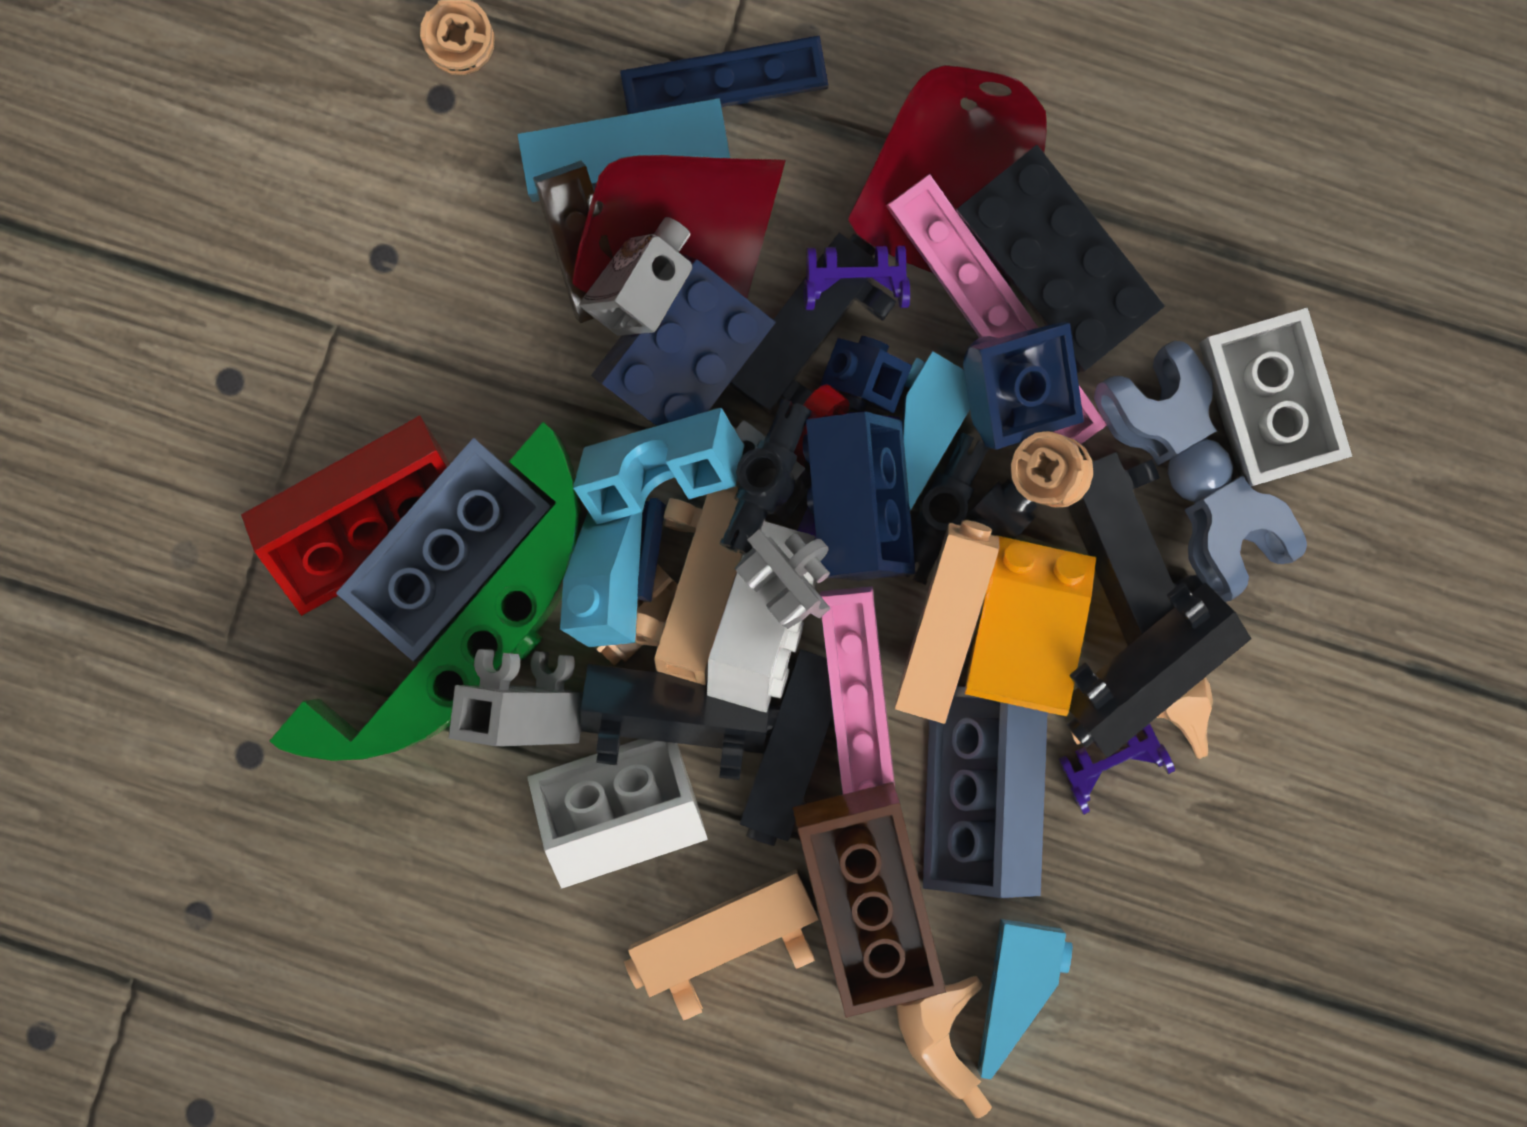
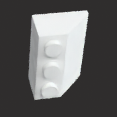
(618, 814)

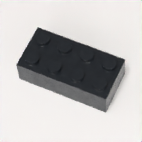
(1059, 257)

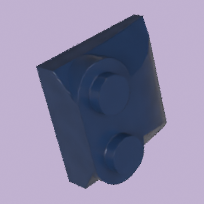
(1022, 384)

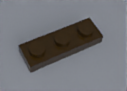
(565, 204)

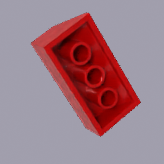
(336, 518)

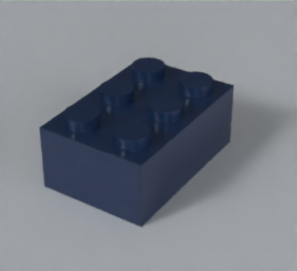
(691, 352)
(860, 495)

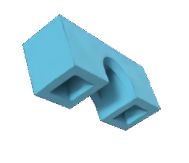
(623, 471)

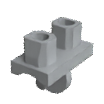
(769, 560)

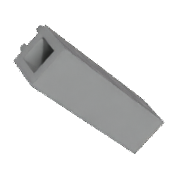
(517, 714)

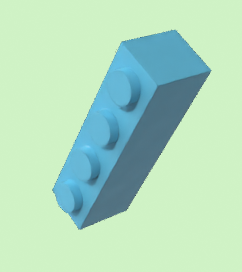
(674, 131)

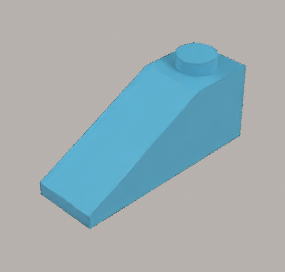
(931, 417)
(603, 583)
(1021, 982)

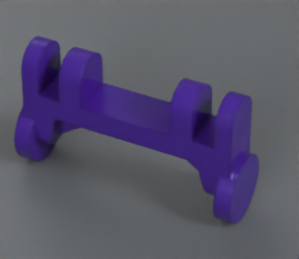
(891, 277)
(1084, 780)

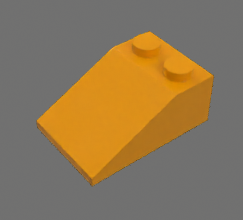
(1031, 627)

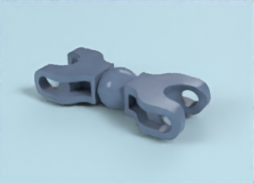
(1200, 470)

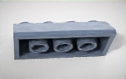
(444, 550)
(985, 799)

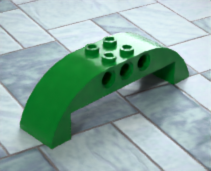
(420, 703)

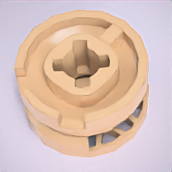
(457, 36)
(1051, 469)

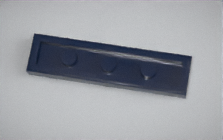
(731, 76)

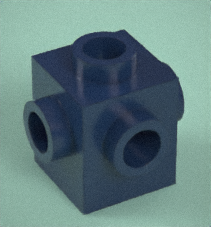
(866, 374)

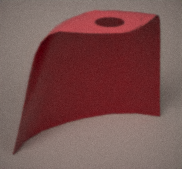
(951, 144)
(716, 199)

